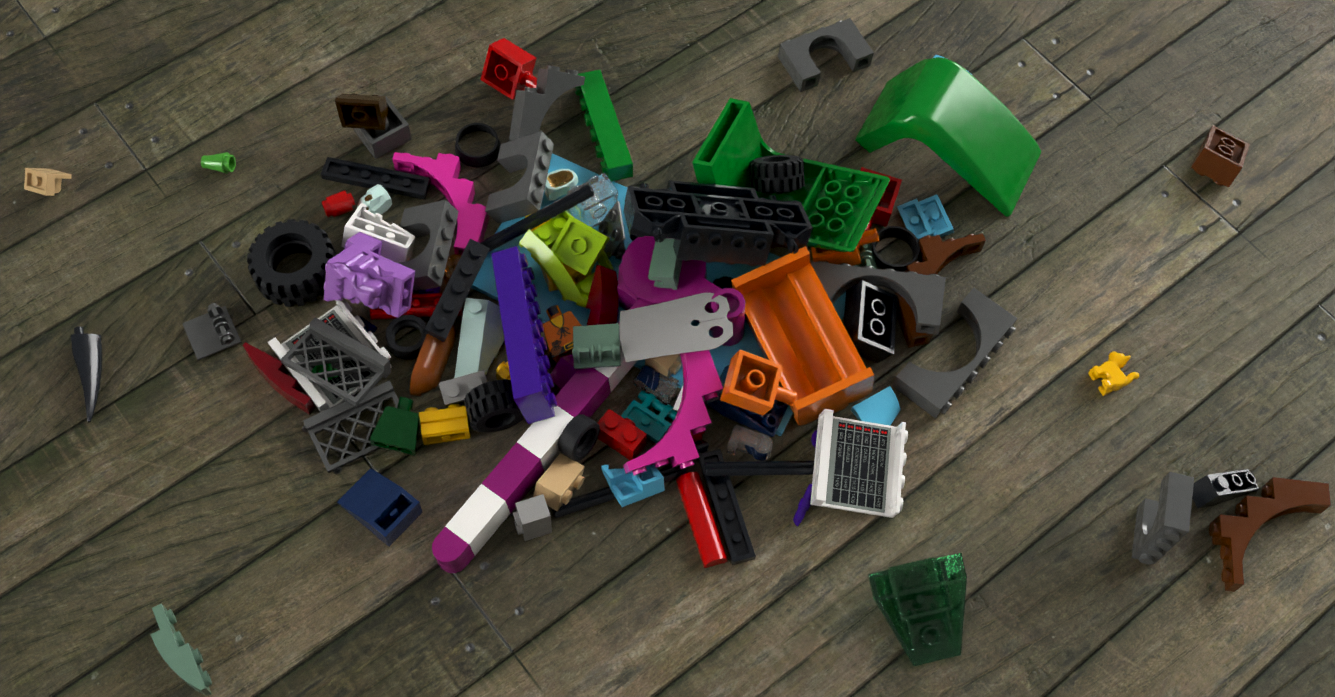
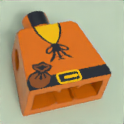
(559, 332)

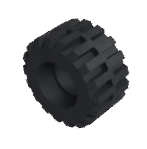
(777, 174)
(492, 407)

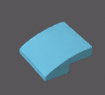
(926, 217)

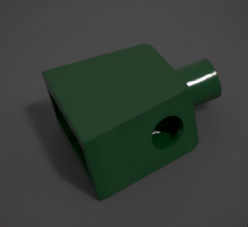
(397, 428)

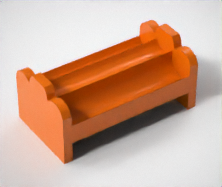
(804, 334)

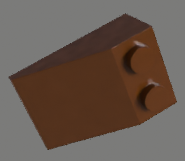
(1220, 157)

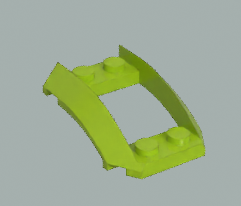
(539, 244)

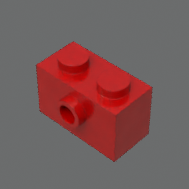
(621, 435)

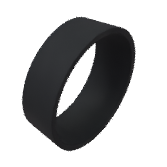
(481, 160)
(903, 234)

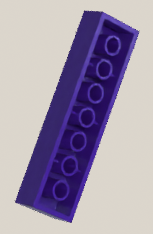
(522, 335)

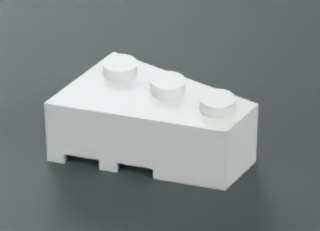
(396, 242)

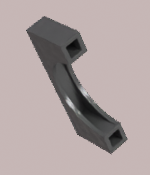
(920, 291)
(935, 390)

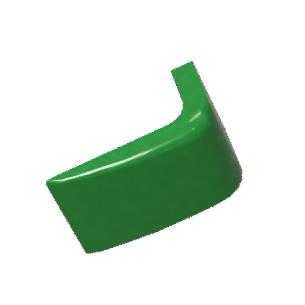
(960, 123)
(834, 197)

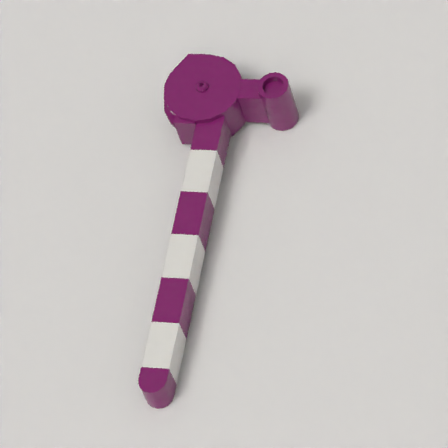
(581, 395)

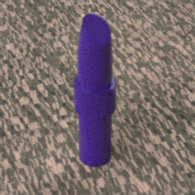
(803, 506)

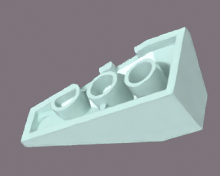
(479, 336)

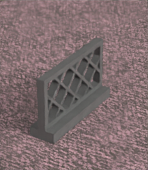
(350, 350)
(342, 412)

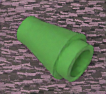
(219, 162)

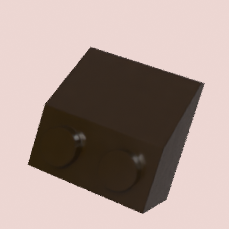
(362, 111)

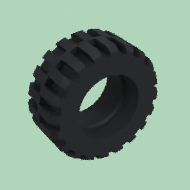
(277, 244)

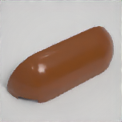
(431, 363)

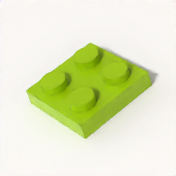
(579, 246)

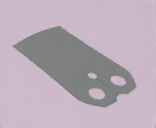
(667, 327)

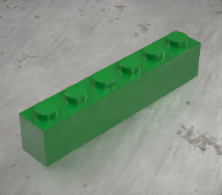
(604, 127)

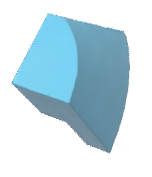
(879, 408)
(633, 488)

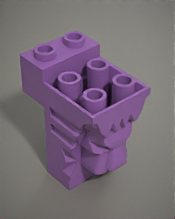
(368, 277)

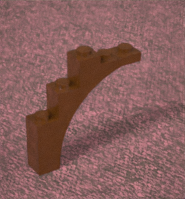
(933, 258)
(1278, 498)

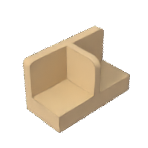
(44, 180)

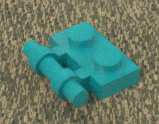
(652, 424)

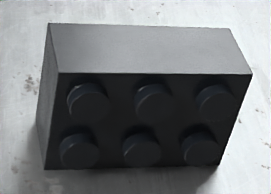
(871, 320)

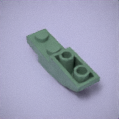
(178, 655)

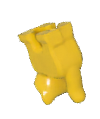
(1111, 374)

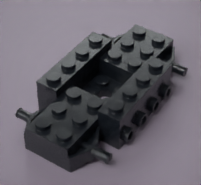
(716, 221)

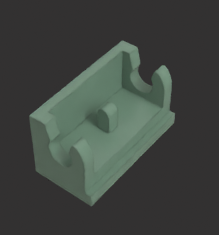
(665, 265)

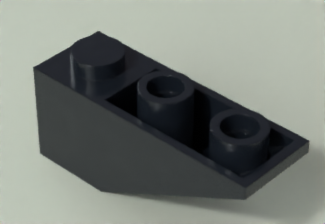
(1223, 487)

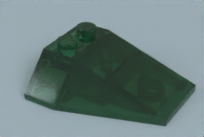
(924, 605)

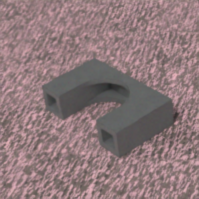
(841, 37)
(527, 194)
(439, 222)
(1164, 521)

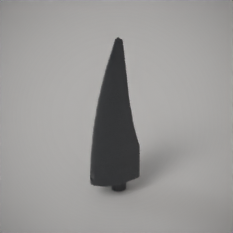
(88, 360)

